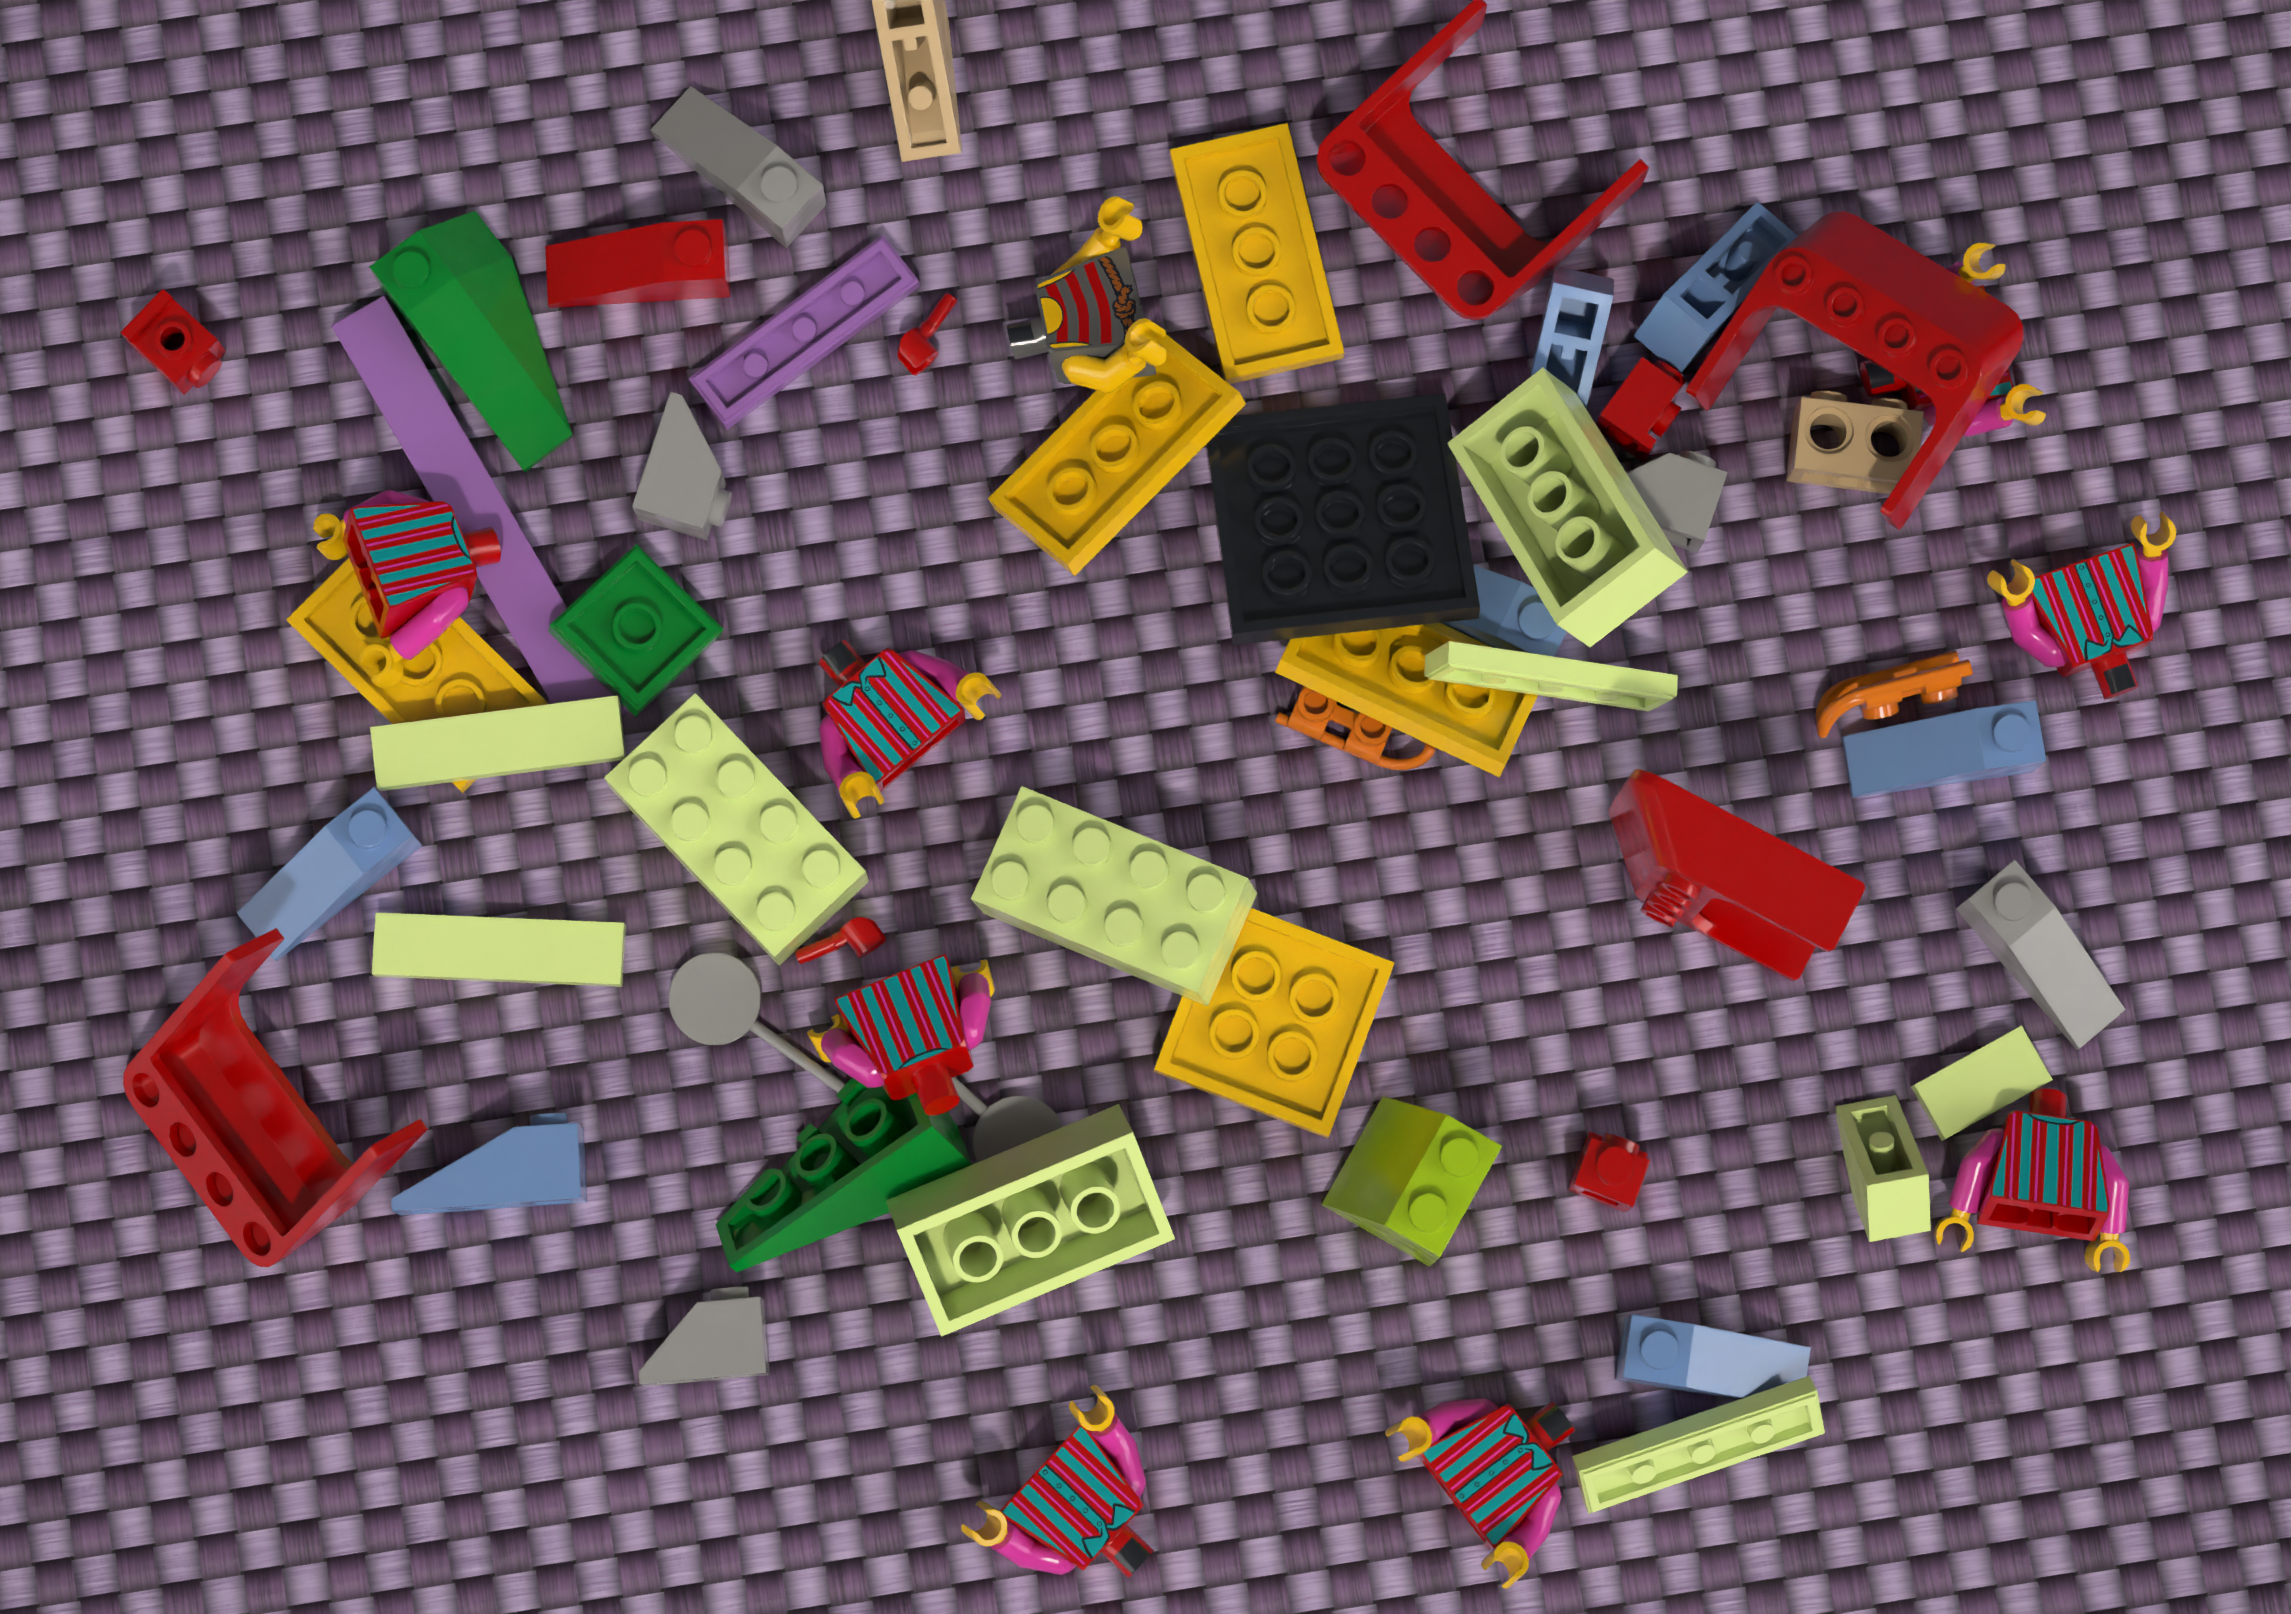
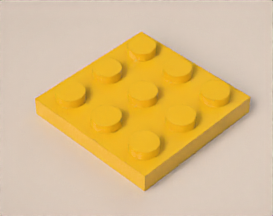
(1279, 1024)

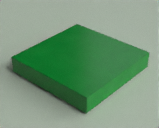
(635, 630)

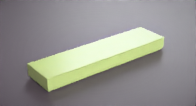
(1550, 676)
(498, 743)
(498, 949)
(1698, 1444)

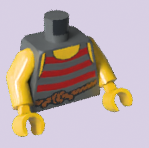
(1094, 311)

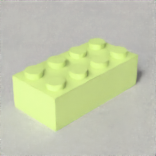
(1566, 508)
(737, 829)
(1114, 895)
(1030, 1219)

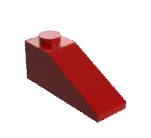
(641, 265)

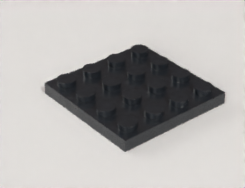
(1341, 520)

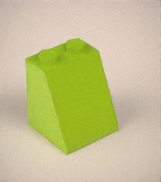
(1412, 1177)

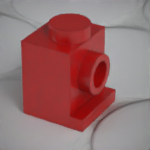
(157, 325)
(1642, 407)
(1610, 1171)

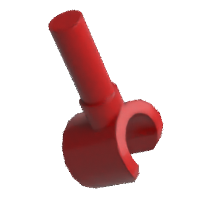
(914, 348)
(860, 933)

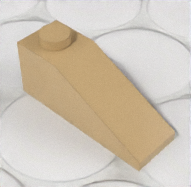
(919, 76)

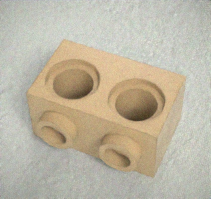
(1855, 461)

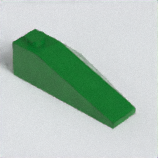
(473, 316)
(841, 1174)

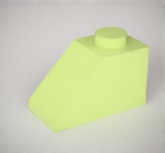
(1884, 1168)

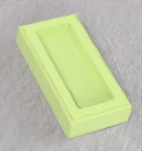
(1981, 1083)

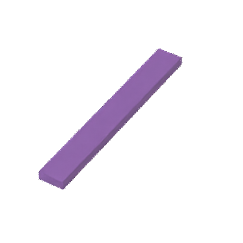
(458, 477)

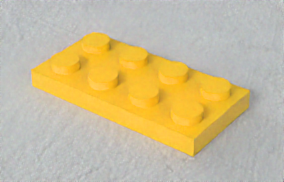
(1256, 254)
(1115, 457)
(446, 679)
(1385, 680)

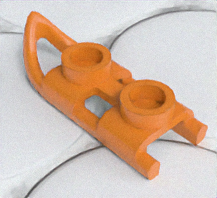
(1881, 690)
(1366, 736)

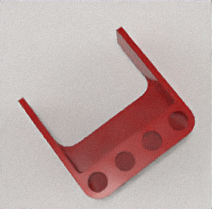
(1432, 207)
(1893, 312)
(1728, 876)
(242, 1124)

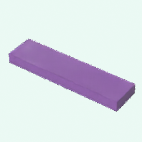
(804, 332)

